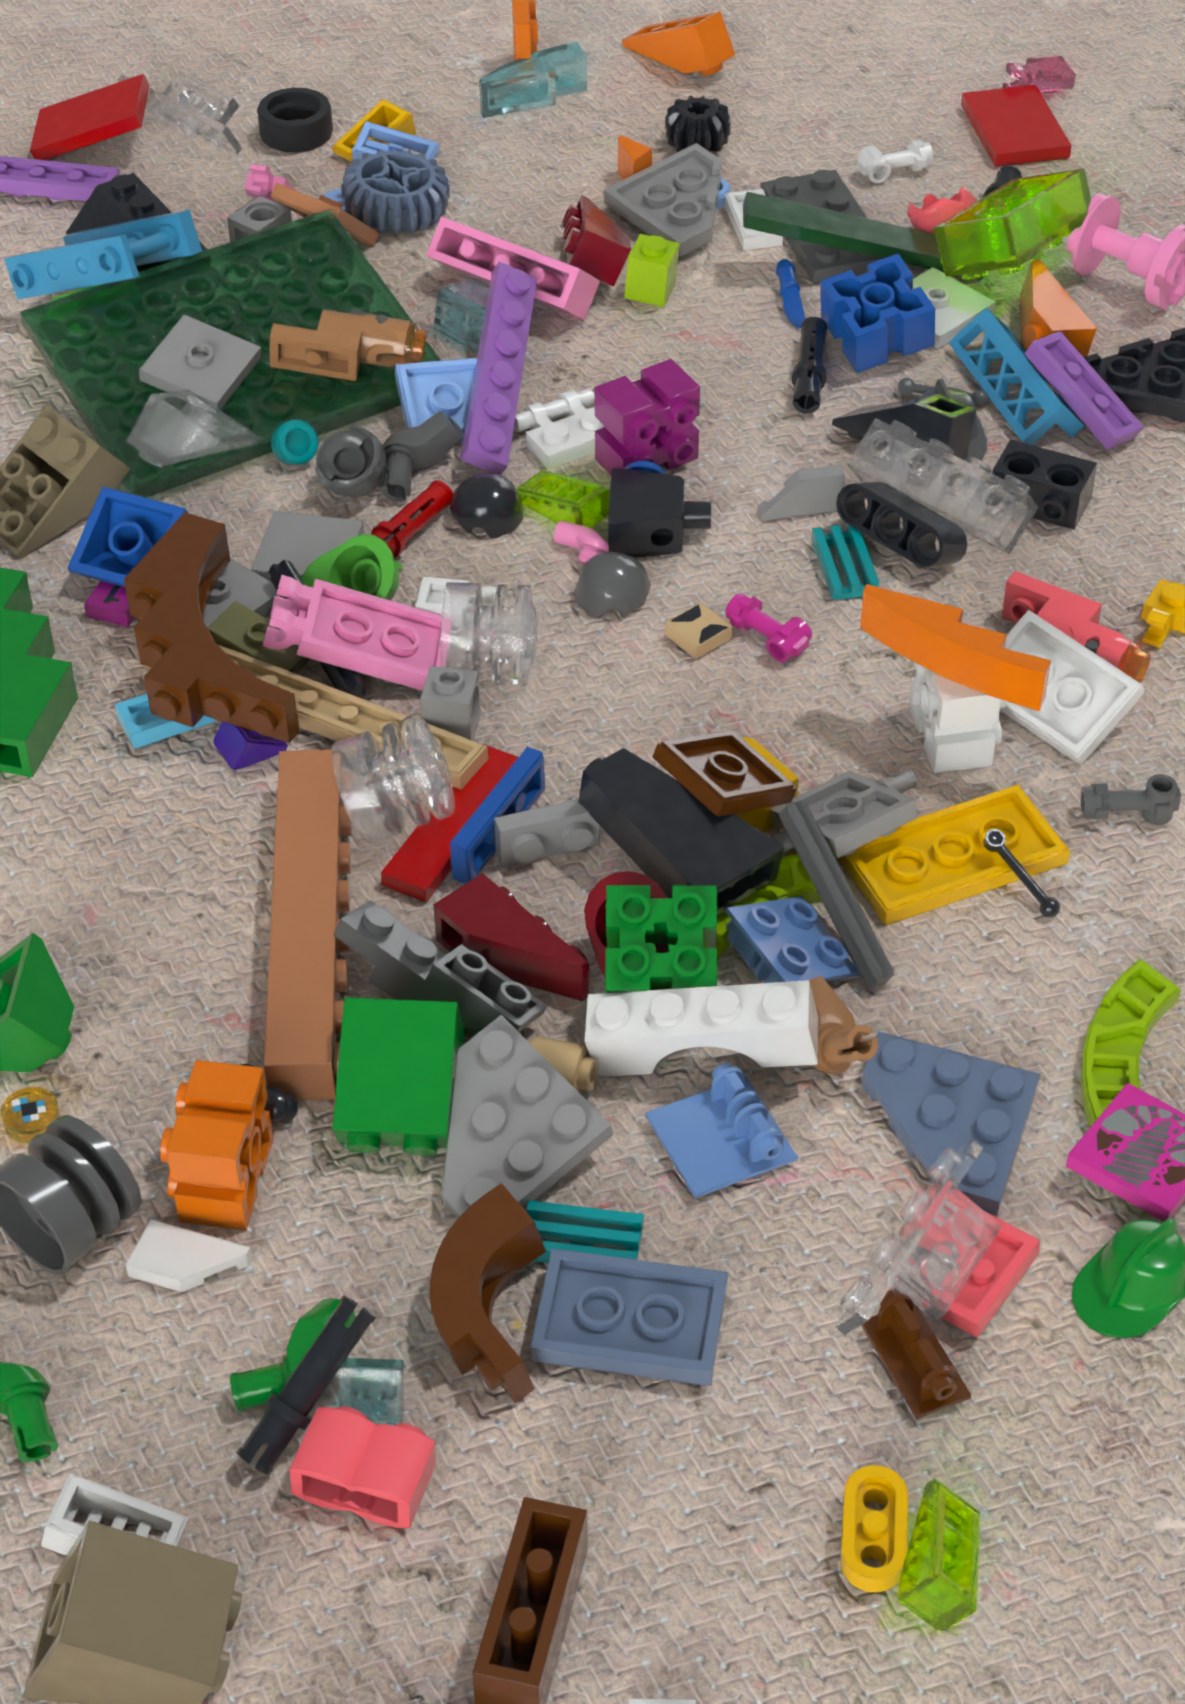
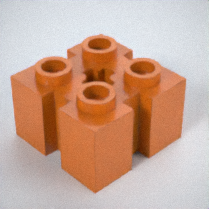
(218, 1144)

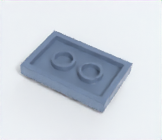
(630, 1317)

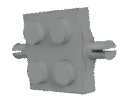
(855, 810)

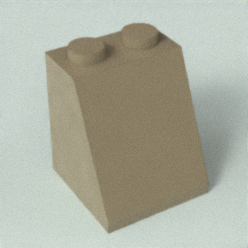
(133, 1623)

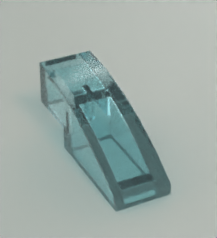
(534, 81)

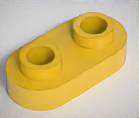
(874, 1532)

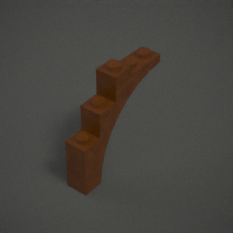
(188, 668)

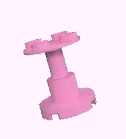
(1147, 256)

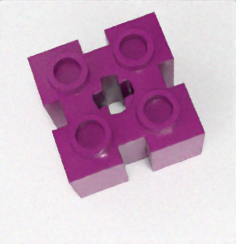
(648, 418)

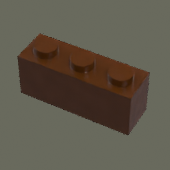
(531, 1605)

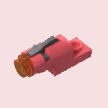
(1076, 618)

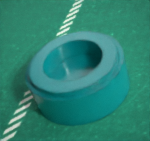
(294, 442)

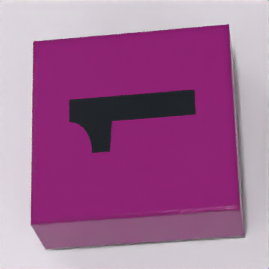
(109, 604)

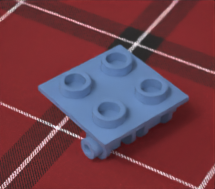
(787, 942)
(721, 1134)

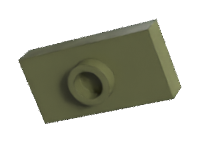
(245, 632)

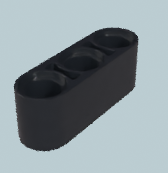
(919, 529)

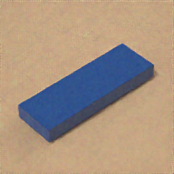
(513, 794)

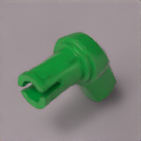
(256, 1385)
(22, 1400)

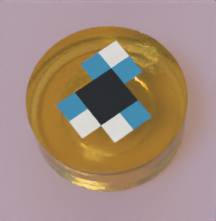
(28, 1113)

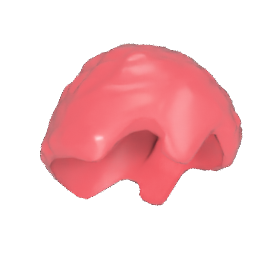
(936, 211)

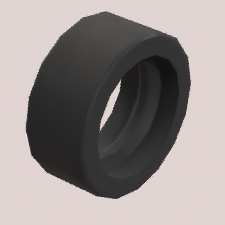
(283, 134)

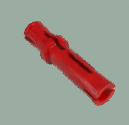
(430, 502)

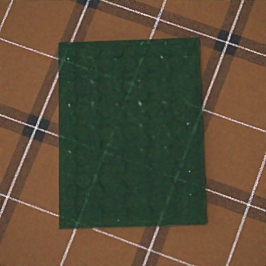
(241, 287)

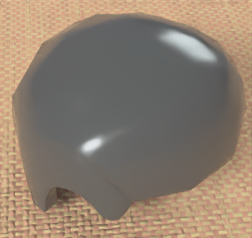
(612, 583)

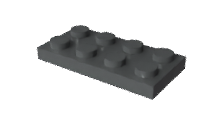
(825, 191)

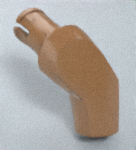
(838, 1035)

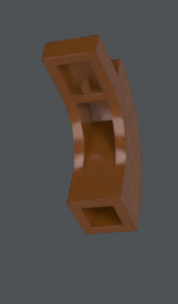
(469, 1270)

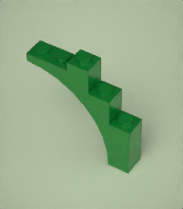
(33, 686)

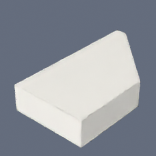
(182, 1257)

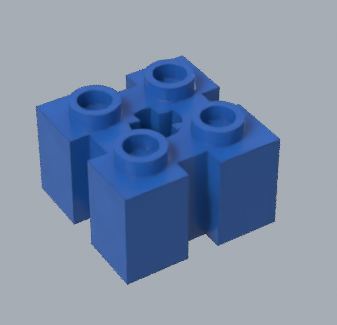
(877, 313)

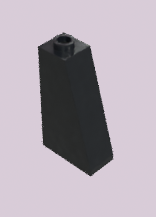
(674, 832)

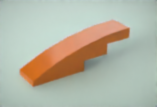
(958, 651)

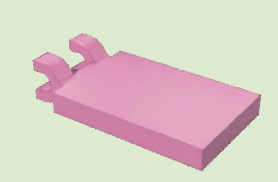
(355, 631)

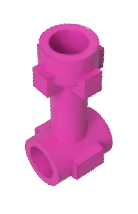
(782, 639)

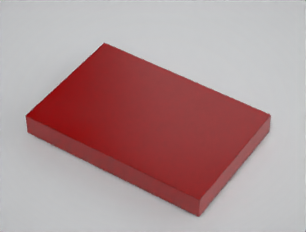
(90, 118)
(1016, 125)

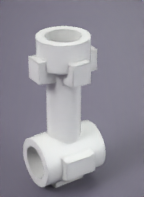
(879, 166)

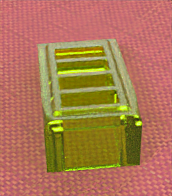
(571, 499)
(942, 1563)

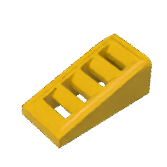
(383, 114)

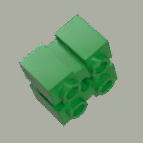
(641, 922)

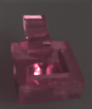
(1046, 72)

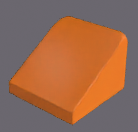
(632, 157)

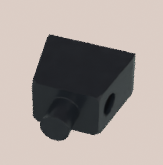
(651, 513)

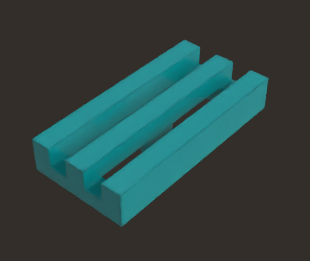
(839, 540)
(587, 1227)

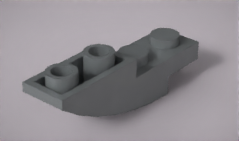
(417, 970)

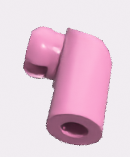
(582, 538)

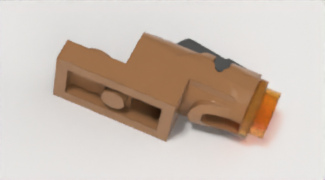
(345, 343)

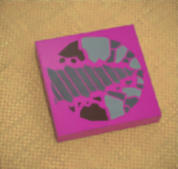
(1136, 1152)

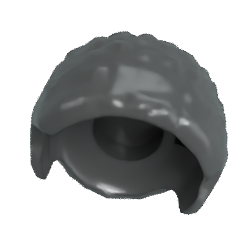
(351, 462)

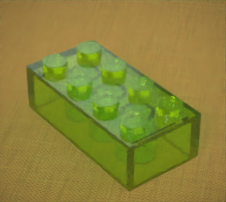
(1013, 224)

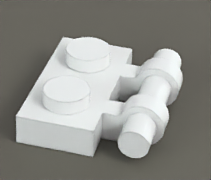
(564, 439)

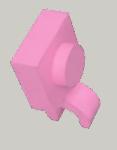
(262, 182)

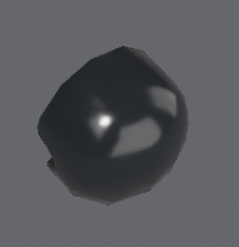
(487, 503)

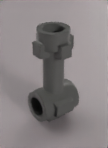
(1156, 801)

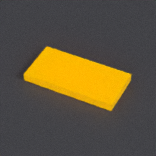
(944, 856)

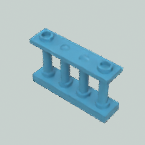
(103, 254)

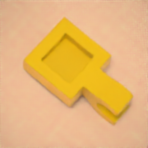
(1164, 612)

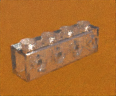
(957, 489)

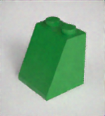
(396, 1074)

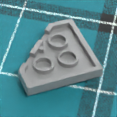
(672, 197)
(513, 1121)

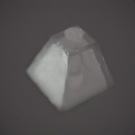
(185, 428)

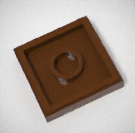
(724, 772)

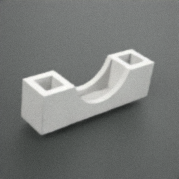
(762, 1020)

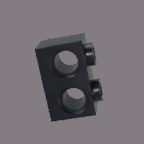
(1057, 481)

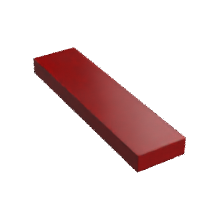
(425, 855)

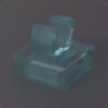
(373, 1388)

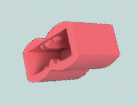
(363, 1466)

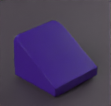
(245, 747)

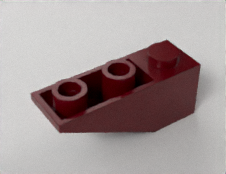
(594, 241)
(510, 938)

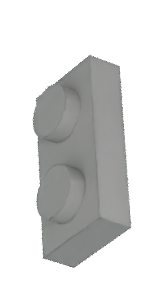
(544, 833)

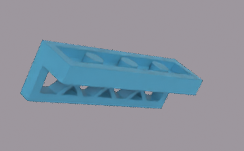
(1015, 360)

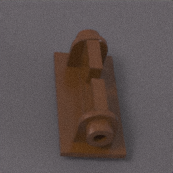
(914, 1356)

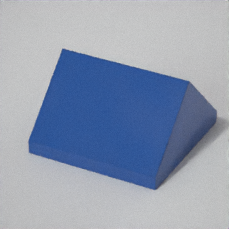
(120, 534)

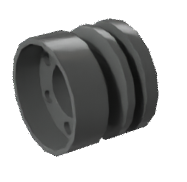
(65, 1194)

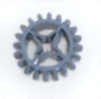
(395, 191)

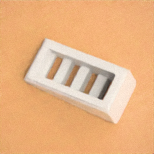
(99, 1502)

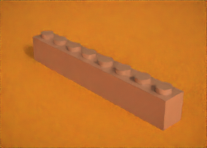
(305, 912)

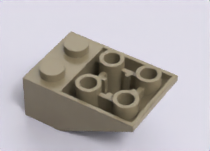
(51, 482)

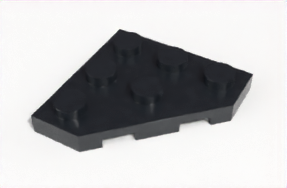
(1147, 375)

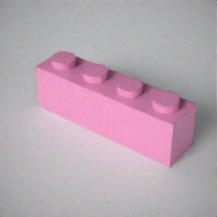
(478, 253)

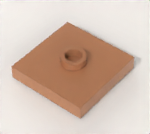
(307, 206)

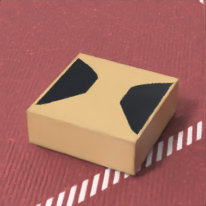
(698, 630)

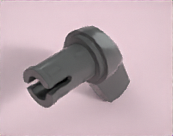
(415, 451)

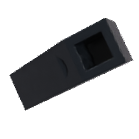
(928, 416)

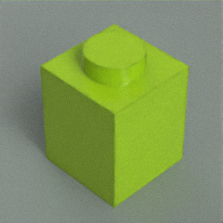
(651, 270)

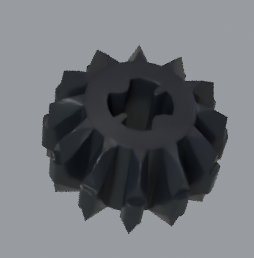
(698, 122)

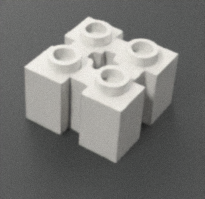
(956, 722)

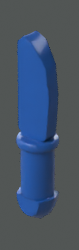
(790, 292)

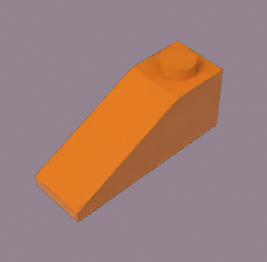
(685, 43)
(1050, 309)

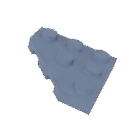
(948, 1100)

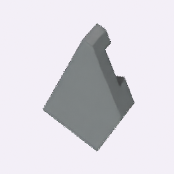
(805, 494)

